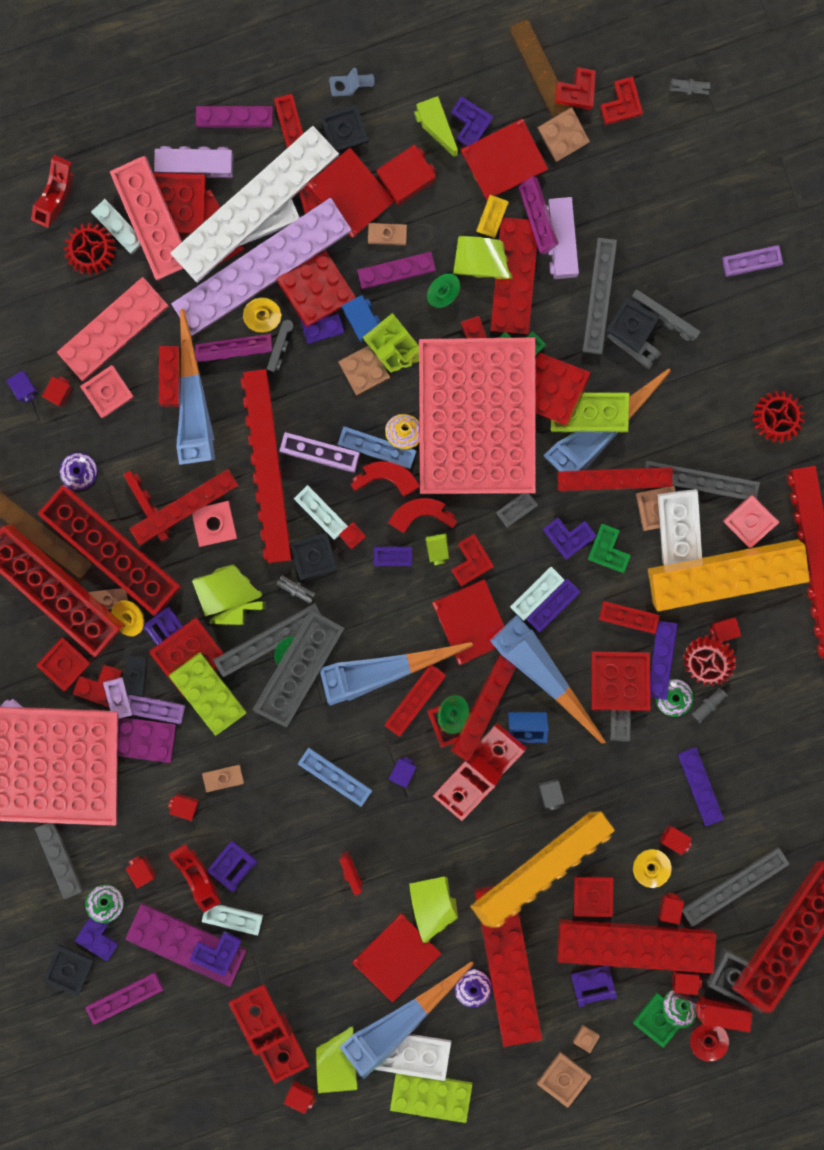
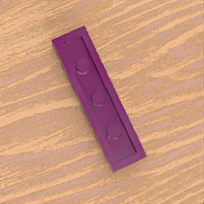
(234, 116)
(538, 215)
(396, 270)
(233, 348)
(124, 998)

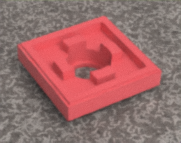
(226, 530)

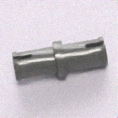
(690, 86)
(296, 589)
(709, 705)

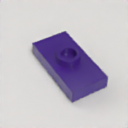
(392, 556)

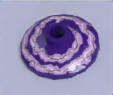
(87, 473)
(477, 979)

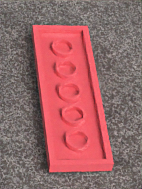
(148, 215)
(112, 329)

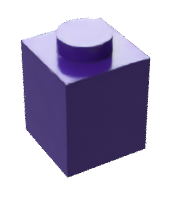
(23, 387)
(403, 771)

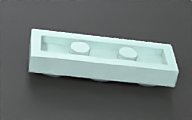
(117, 226)
(320, 512)
(536, 593)
(233, 919)

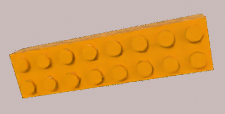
(728, 575)
(542, 869)

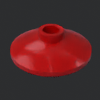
(709, 1051)

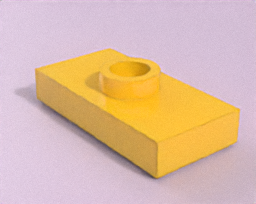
(492, 216)

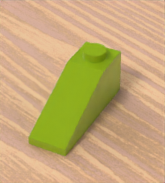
(435, 123)
(437, 549)

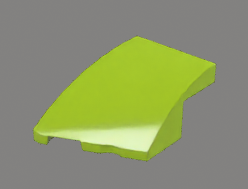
(481, 258)
(393, 344)
(224, 590)
(237, 614)
(432, 906)
(333, 1067)

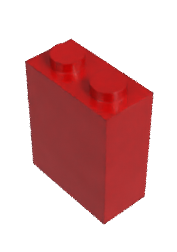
(407, 175)
(723, 1013)

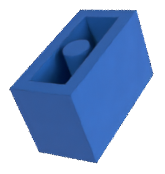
(360, 316)
(528, 727)

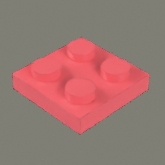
(107, 392)
(751, 521)

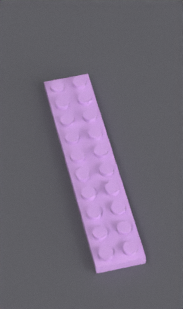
(262, 266)

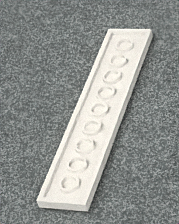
(254, 204)

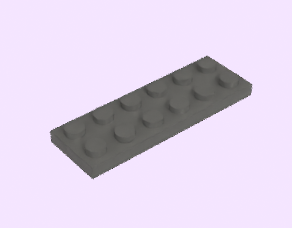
(298, 668)

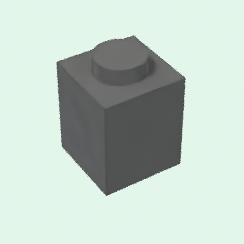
(551, 794)

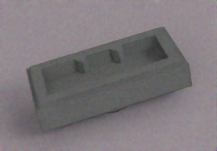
(516, 509)
(620, 725)

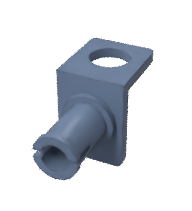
(351, 83)

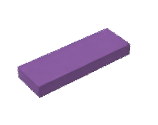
(752, 261)
(156, 709)

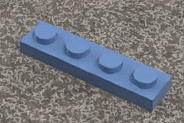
(376, 447)
(335, 777)

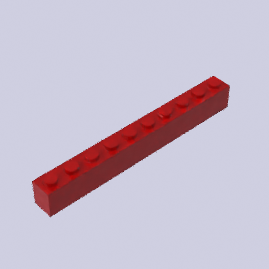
(267, 466)
(810, 521)

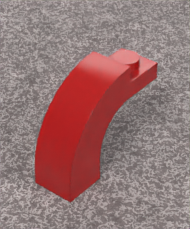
(55, 194)
(390, 471)
(420, 507)
(197, 877)

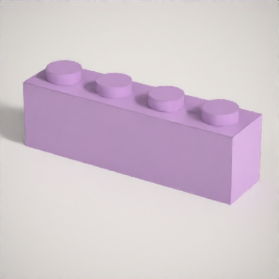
(195, 161)
(564, 255)
(320, 452)

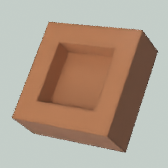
(586, 1038)

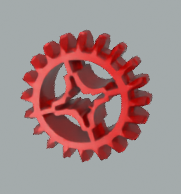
(97, 246)
(786, 420)
(722, 670)

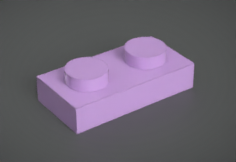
(117, 697)

